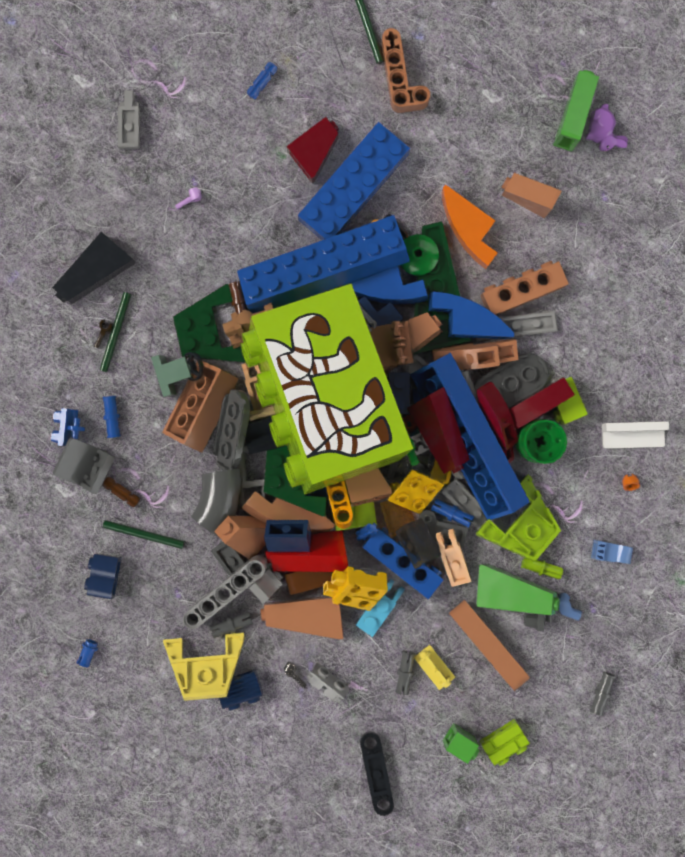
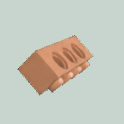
(555, 281)

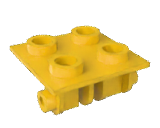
(415, 491)

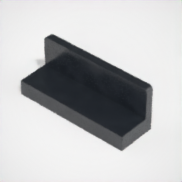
(259, 436)

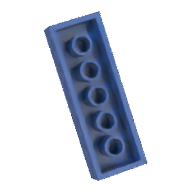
(354, 183)

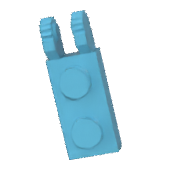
(373, 619)

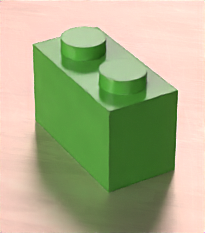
(461, 743)

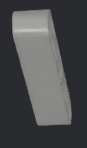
(220, 600)

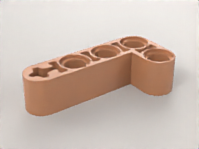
(399, 71)

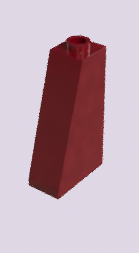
(440, 430)

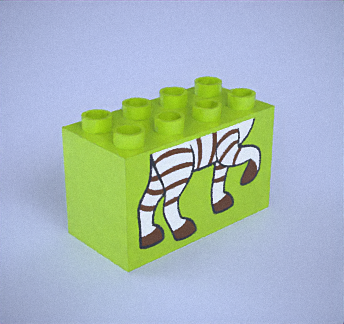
(325, 389)

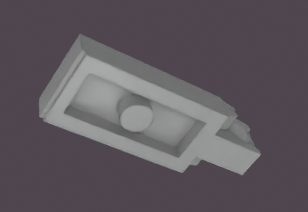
(129, 122)

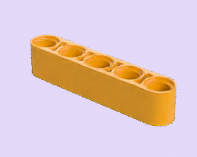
(340, 507)

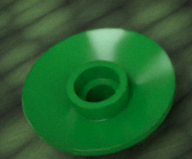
(428, 259)

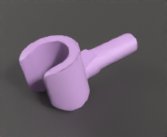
(195, 196)

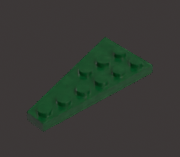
(442, 280)

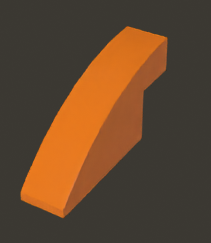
(468, 225)

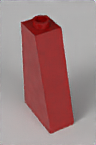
(325, 555)

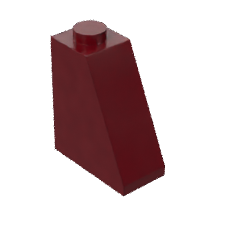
(314, 147)

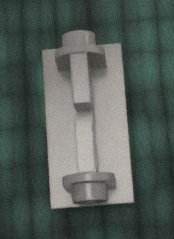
(335, 688)

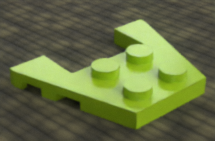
(530, 531)

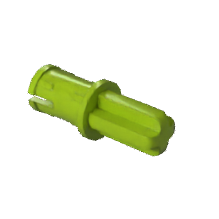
(542, 567)

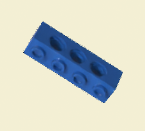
(425, 586)

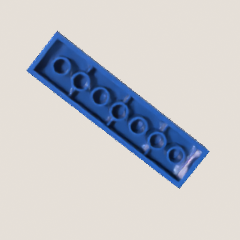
(323, 265)
(488, 468)

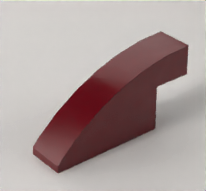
(541, 402)

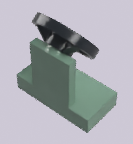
(176, 371)

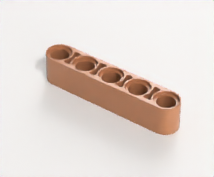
(489, 645)

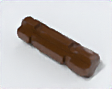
(121, 492)

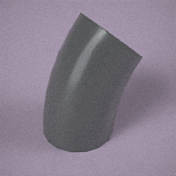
(218, 498)

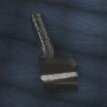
(290, 670)

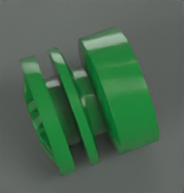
(552, 440)

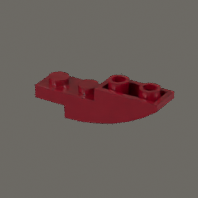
(498, 418)

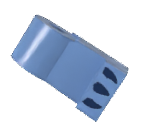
(611, 552)

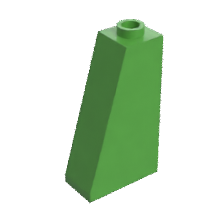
(576, 110)
(509, 592)

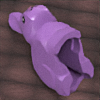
(601, 129)

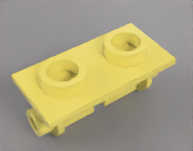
(434, 667)

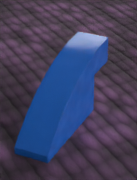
(389, 287)
(468, 318)

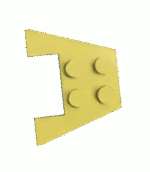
(207, 675)

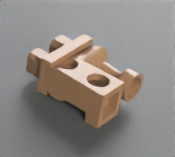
(239, 324)

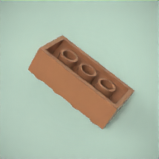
(199, 407)

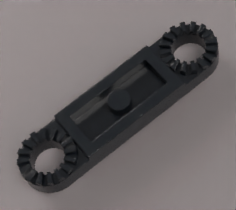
(376, 773)

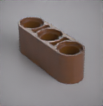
(304, 581)

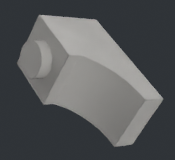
(267, 585)

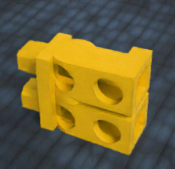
(356, 588)

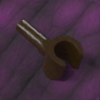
(103, 332)

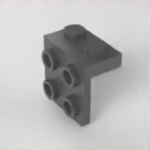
(83, 465)

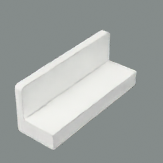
(634, 434)

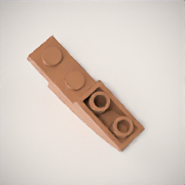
(480, 355)

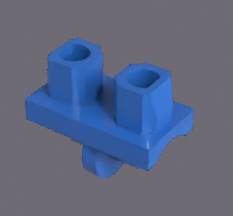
(68, 428)

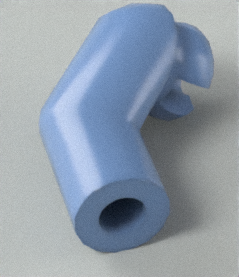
(566, 609)

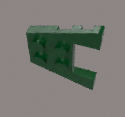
(199, 332)
(278, 486)

